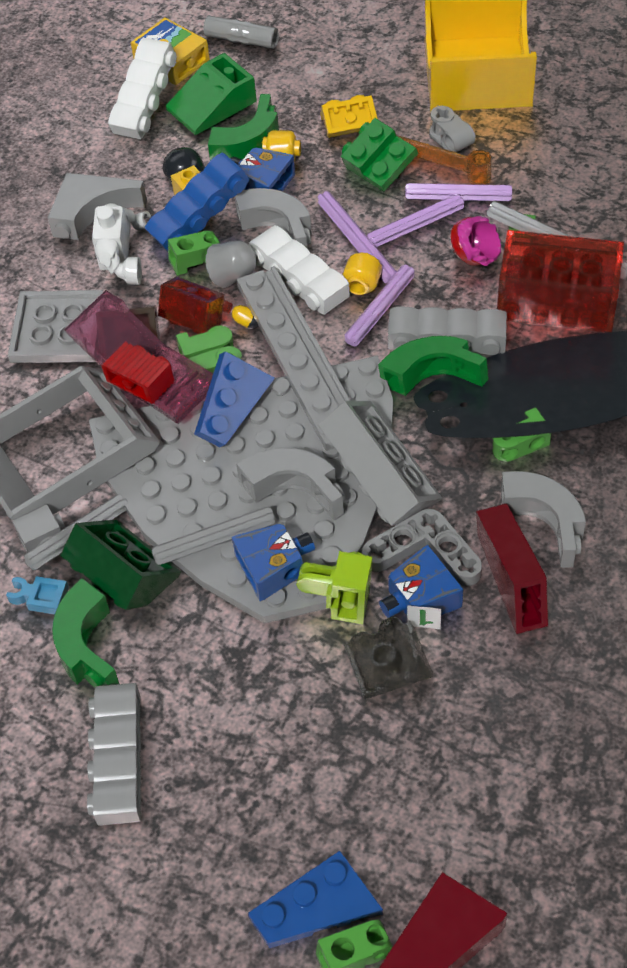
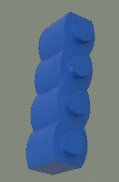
(201, 199)

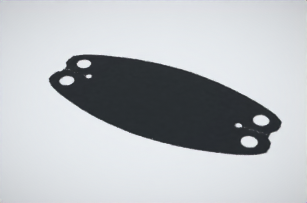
(567, 379)

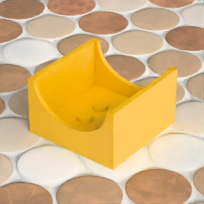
(478, 54)

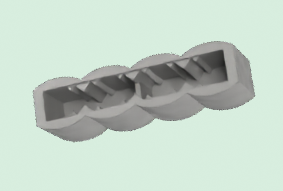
(481, 328)
(116, 754)

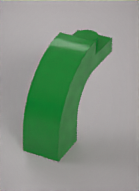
(241, 139)
(430, 357)
(73, 622)

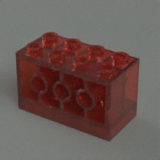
(560, 280)

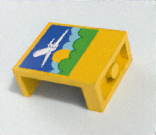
(189, 48)

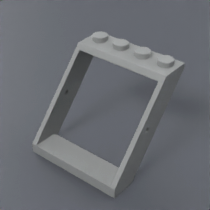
(139, 442)

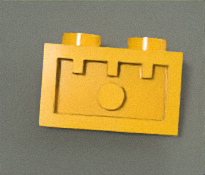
(347, 115)

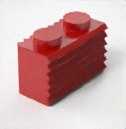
(138, 372)

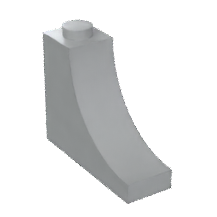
(80, 196)

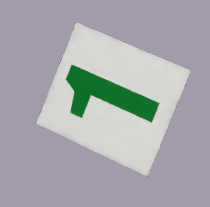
(424, 617)

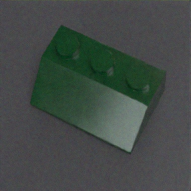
(117, 563)

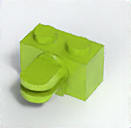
(343, 585)

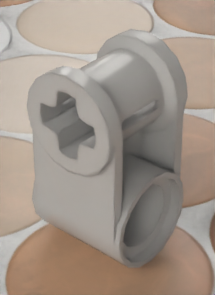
(450, 129)

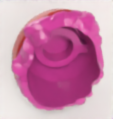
(475, 241)

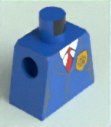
(267, 169)
(271, 557)
(422, 583)

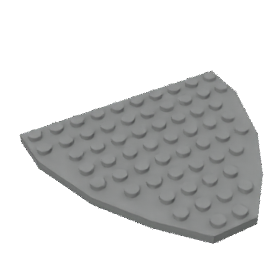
(197, 485)

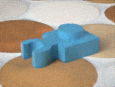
(40, 596)

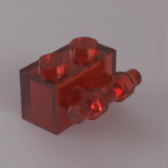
(191, 305)

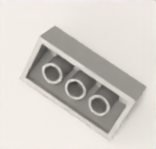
(378, 461)

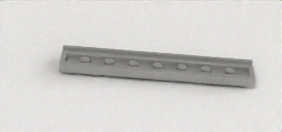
(293, 346)

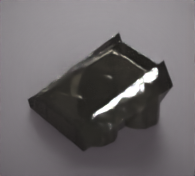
(387, 658)

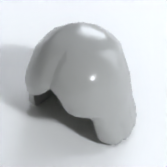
(229, 262)

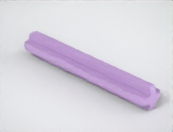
(468, 192)
(416, 220)
(379, 305)

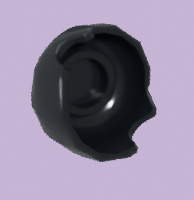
(181, 159)

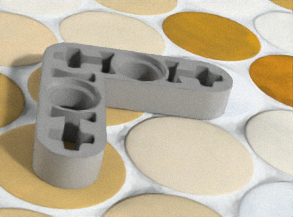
(420, 538)

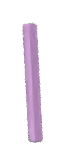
(354, 233)

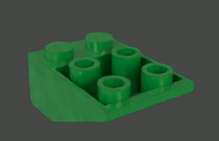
(213, 94)

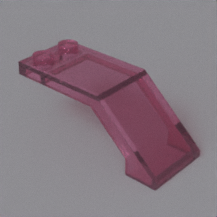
(110, 323)

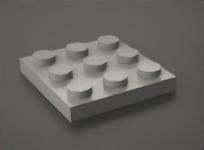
(40, 326)

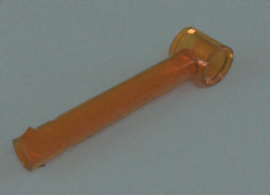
(476, 164)

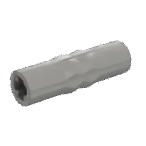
(241, 32)

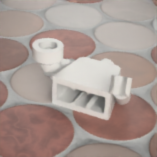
(112, 240)

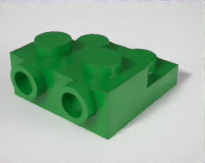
(378, 154)

